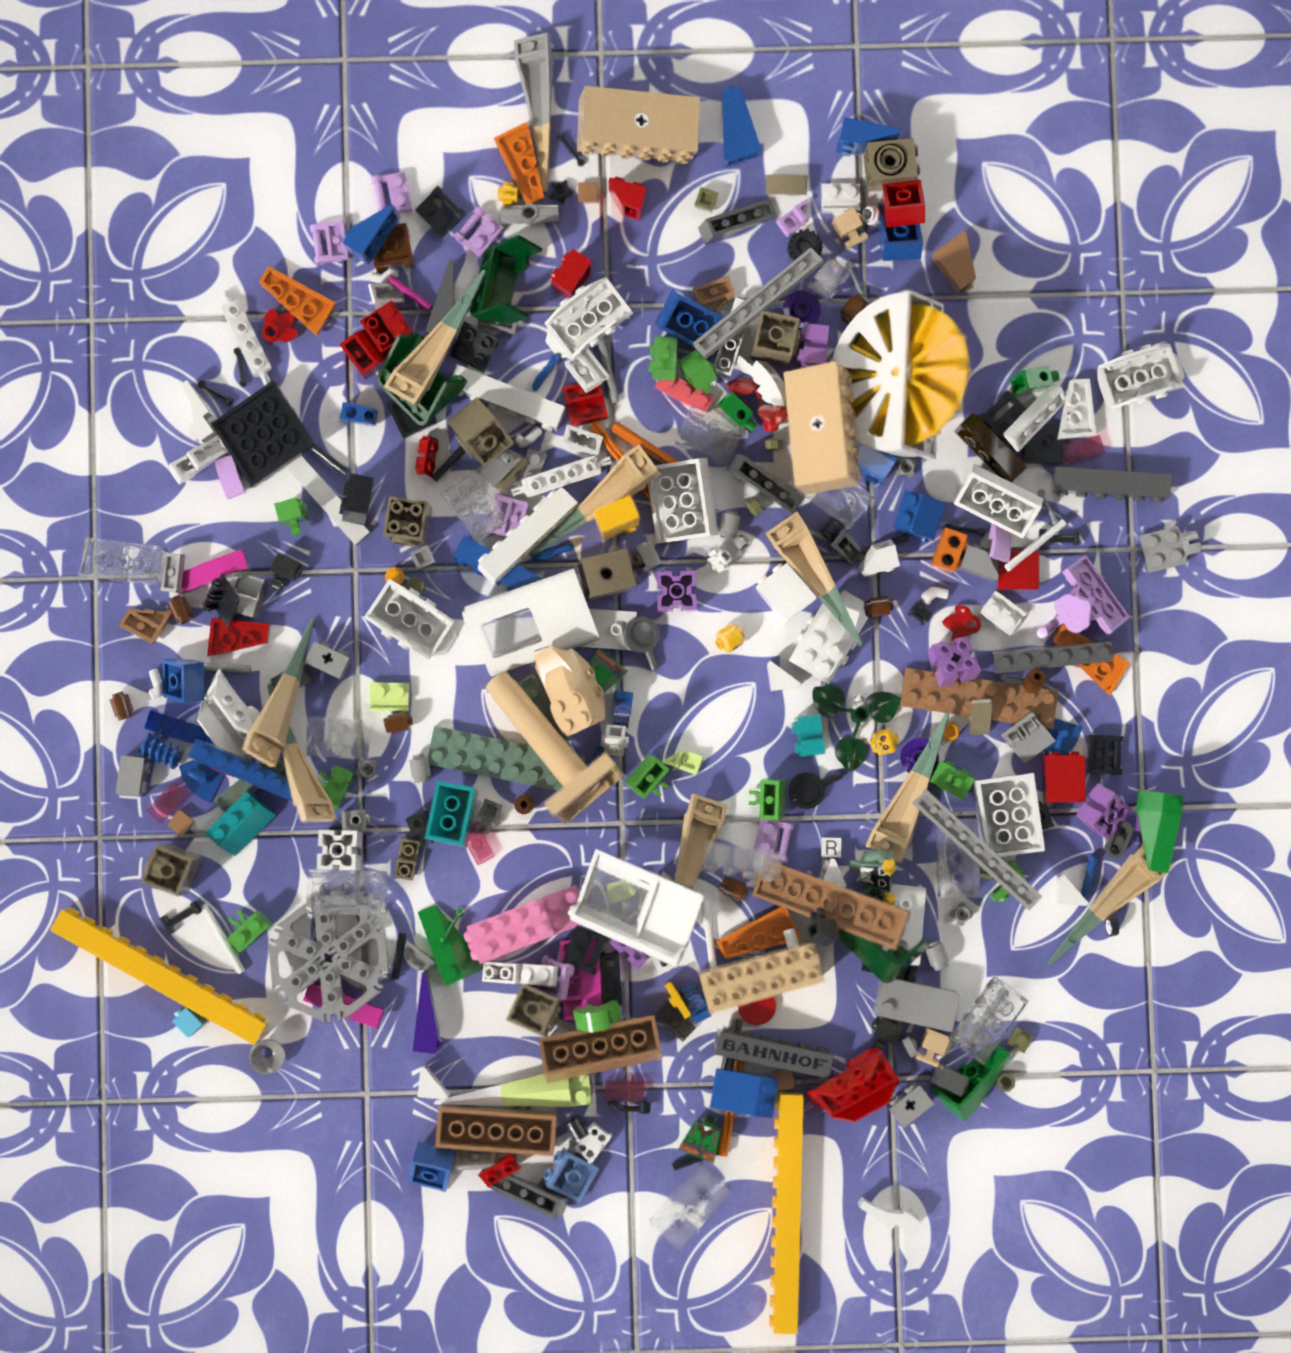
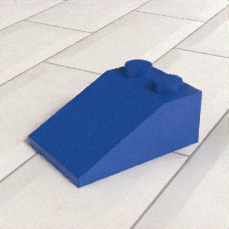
(857, 133)
(370, 234)
(900, 241)
(686, 317)
(744, 1092)

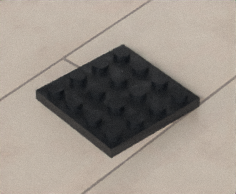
(263, 434)

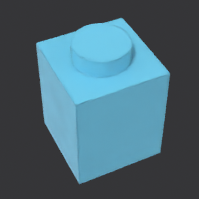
(188, 1021)

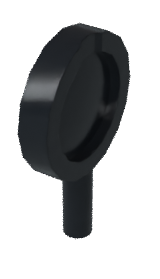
(808, 790)

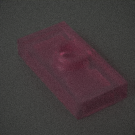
(1083, 449)
(167, 802)
(479, 846)
(624, 1091)

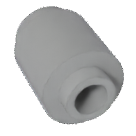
(729, 524)
(420, 768)
(937, 955)

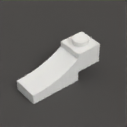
(201, 428)
(197, 459)
(888, 1217)

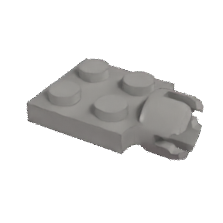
(1168, 548)

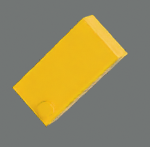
(617, 518)

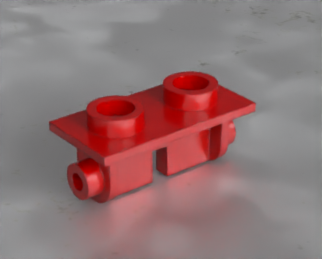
(429, 447)
(500, 1170)

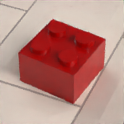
(903, 203)
(571, 274)

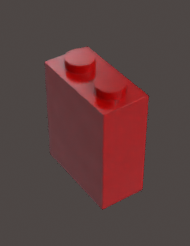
(1063, 777)

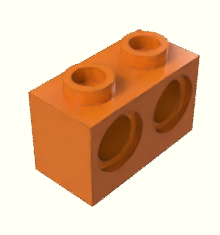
(944, 548)

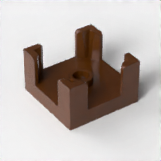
(395, 250)

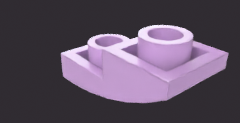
(229, 477)
(1000, 543)

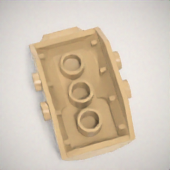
(572, 689)

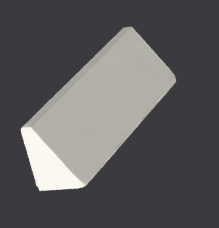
(1035, 417)

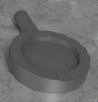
(641, 636)

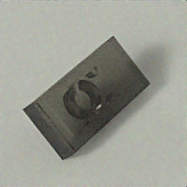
(674, 1021)

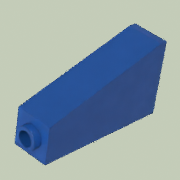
(738, 131)

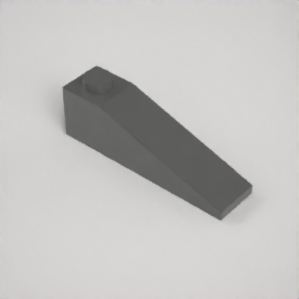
(736, 221)
(445, 298)
(764, 483)
(532, 1195)

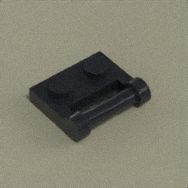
(435, 216)
(1007, 418)
(1099, 754)
(579, 947)

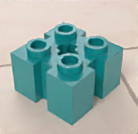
(809, 735)

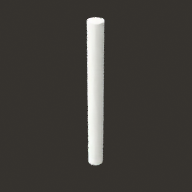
(1035, 545)
(709, 934)
(222, 938)

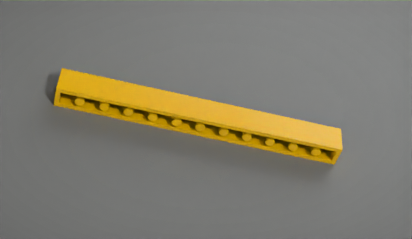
(160, 976)
(787, 1213)

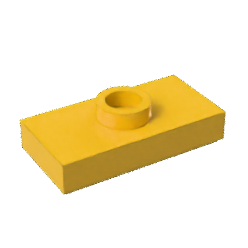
(676, 999)

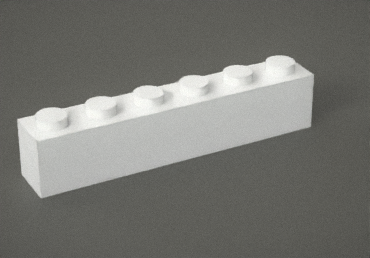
(511, 399)
(527, 535)

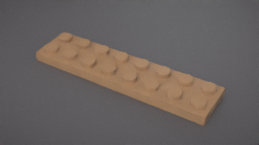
(1008, 700)
(848, 908)

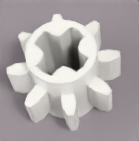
(719, 560)

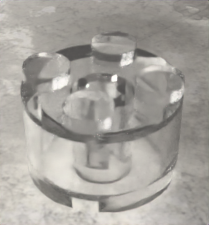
(828, 278)

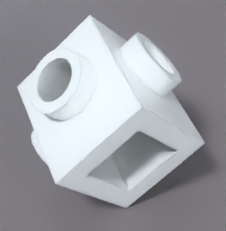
(615, 740)

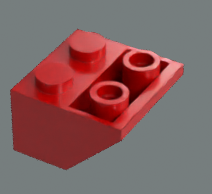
(628, 197)
(385, 326)
(363, 353)

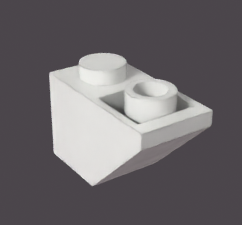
(879, 558)
(832, 873)

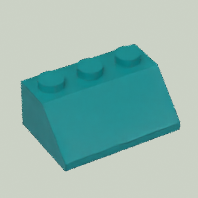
(451, 814)
(240, 823)

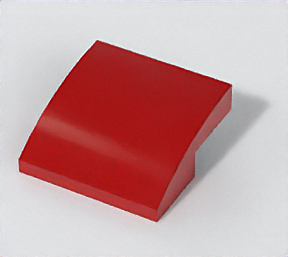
(583, 406)
(1023, 576)

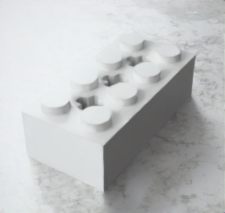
(1009, 496)

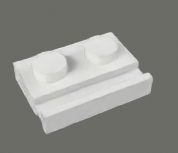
(840, 197)
(587, 370)
(1002, 613)

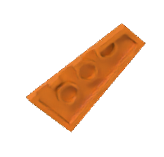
(520, 159)
(304, 303)
(1103, 673)
(758, 934)

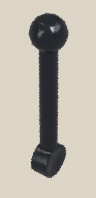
(580, 162)
(237, 352)
(201, 384)
(981, 531)

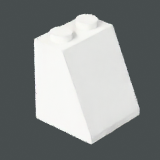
(785, 592)

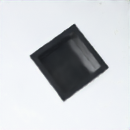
(356, 503)

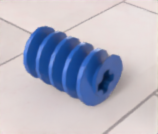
(161, 752)

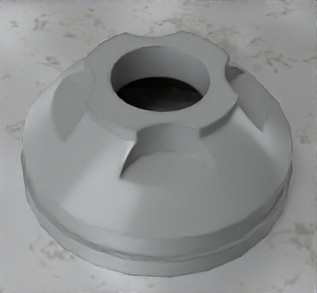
(267, 1064)

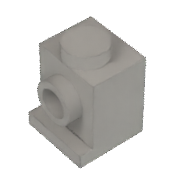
(647, 556)
(347, 819)

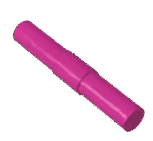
(409, 292)

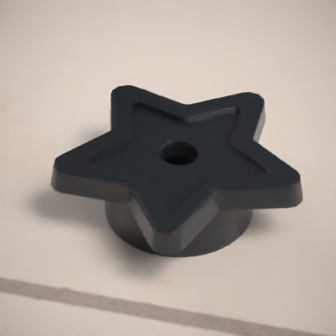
(560, 196)

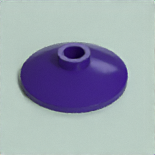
(806, 301)
(910, 749)

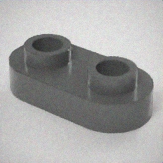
(1120, 840)

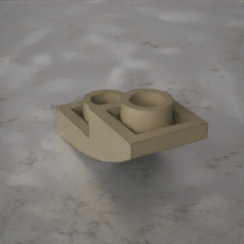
(786, 184)
(510, 479)
(980, 716)
(407, 858)

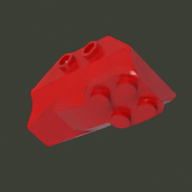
(859, 1089)

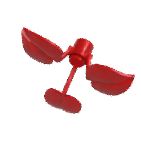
(772, 414)

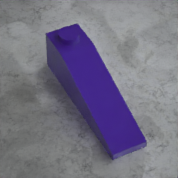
(426, 1027)

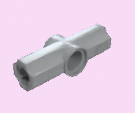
(516, 214)

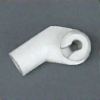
(382, 278)
(530, 438)
(932, 593)
(156, 679)
(858, 701)

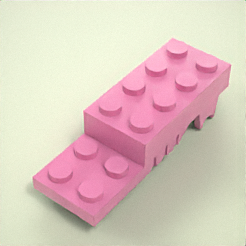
(521, 926)

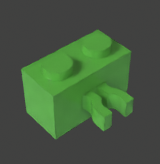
(664, 358)
(697, 370)
(291, 513)
(647, 776)
(952, 780)
(337, 784)
(771, 798)
(248, 931)

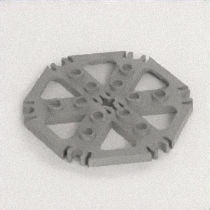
(330, 977)

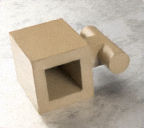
(848, 225)
(934, 1043)

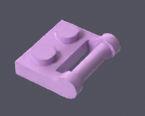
(397, 190)
(484, 235)
(334, 238)
(515, 512)
(767, 835)
(559, 991)

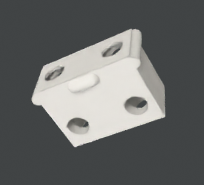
(593, 1142)

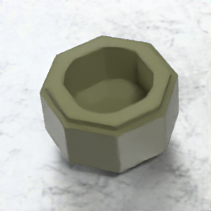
(773, 444)
(754, 506)
(416, 584)
(1005, 1082)

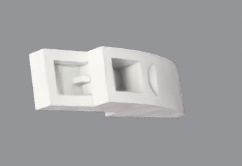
(728, 352)
(771, 385)
(520, 973)

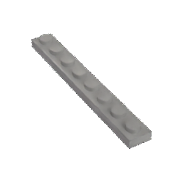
(760, 300)
(977, 849)

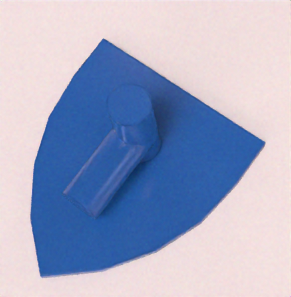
(1065, 737)
(201, 779)

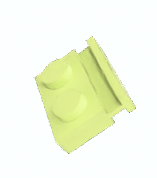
(389, 696)

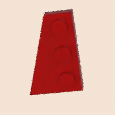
(236, 637)

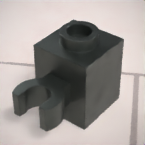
(285, 568)
(418, 826)
(821, 929)
(886, 1031)

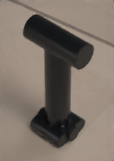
(1060, 539)
(169, 923)

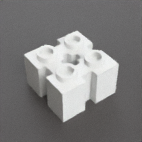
(331, 842)

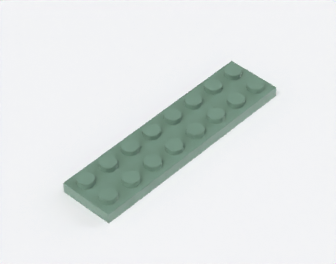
(490, 758)

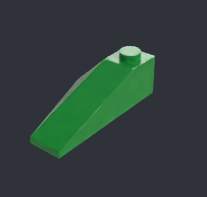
(1159, 824)
(452, 956)
(981, 1080)

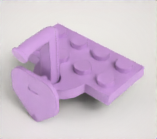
(1087, 602)

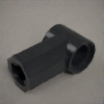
(577, 1128)

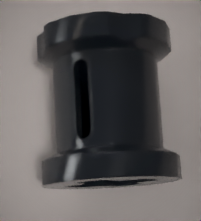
(831, 529)
(920, 613)

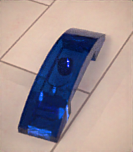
(175, 728)

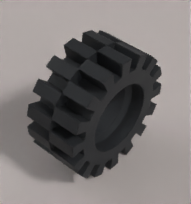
(804, 236)

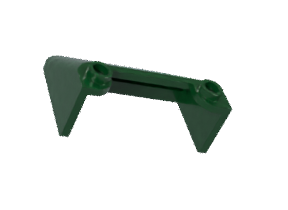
(440, 392)

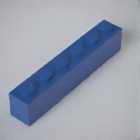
(470, 552)
(240, 768)

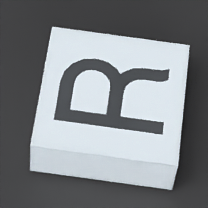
(830, 847)

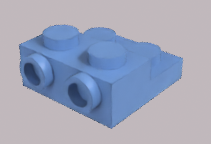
(570, 1174)

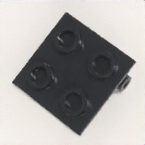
(474, 346)
(222, 599)

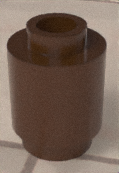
(852, 308)
(878, 606)
(180, 609)
(1034, 680)
(121, 706)
(398, 722)
(530, 802)
(733, 888)

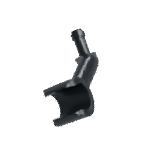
(643, 1107)

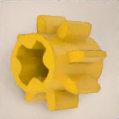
(508, 194)

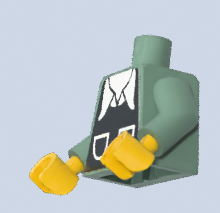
(877, 871)

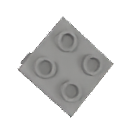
(499, 467)
(1028, 737)

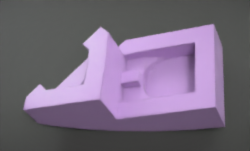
(794, 219)

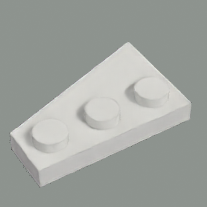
(1078, 411)

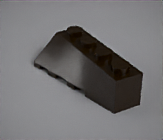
(990, 448)

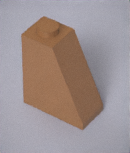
(956, 263)

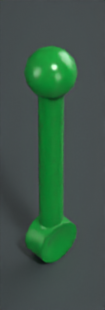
(459, 912)

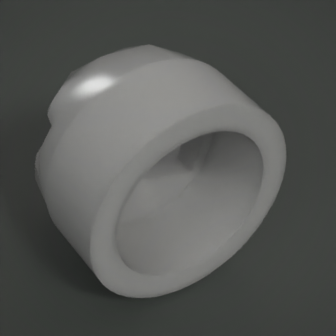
(741, 542)

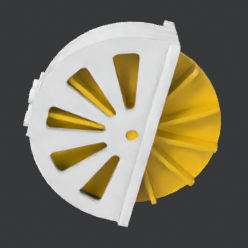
(904, 372)

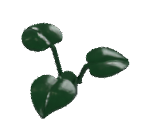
(881, 705)

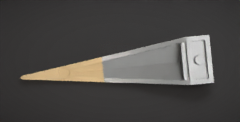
(535, 70)

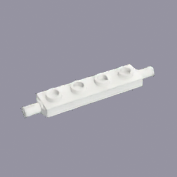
(246, 337)
(561, 476)

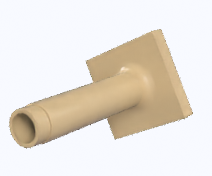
(580, 783)

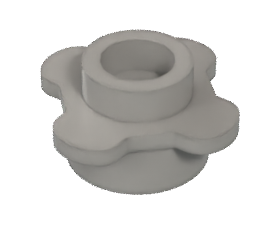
(910, 463)
(370, 772)
(966, 914)

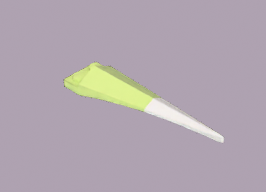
(529, 1092)

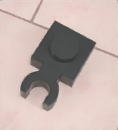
(489, 813)

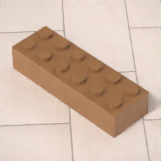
(592, 1052)
(496, 1129)

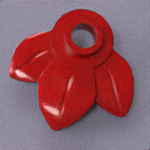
(281, 324)
(959, 622)

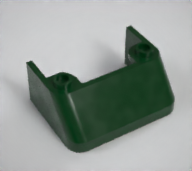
(496, 291)
(882, 964)

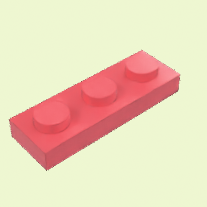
(686, 393)

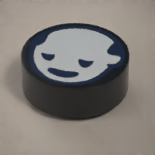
(1112, 926)

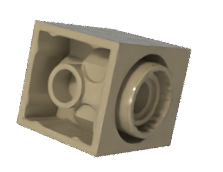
(890, 163)
(776, 338)
(480, 432)
(407, 521)
(617, 567)
(171, 869)
(535, 1010)

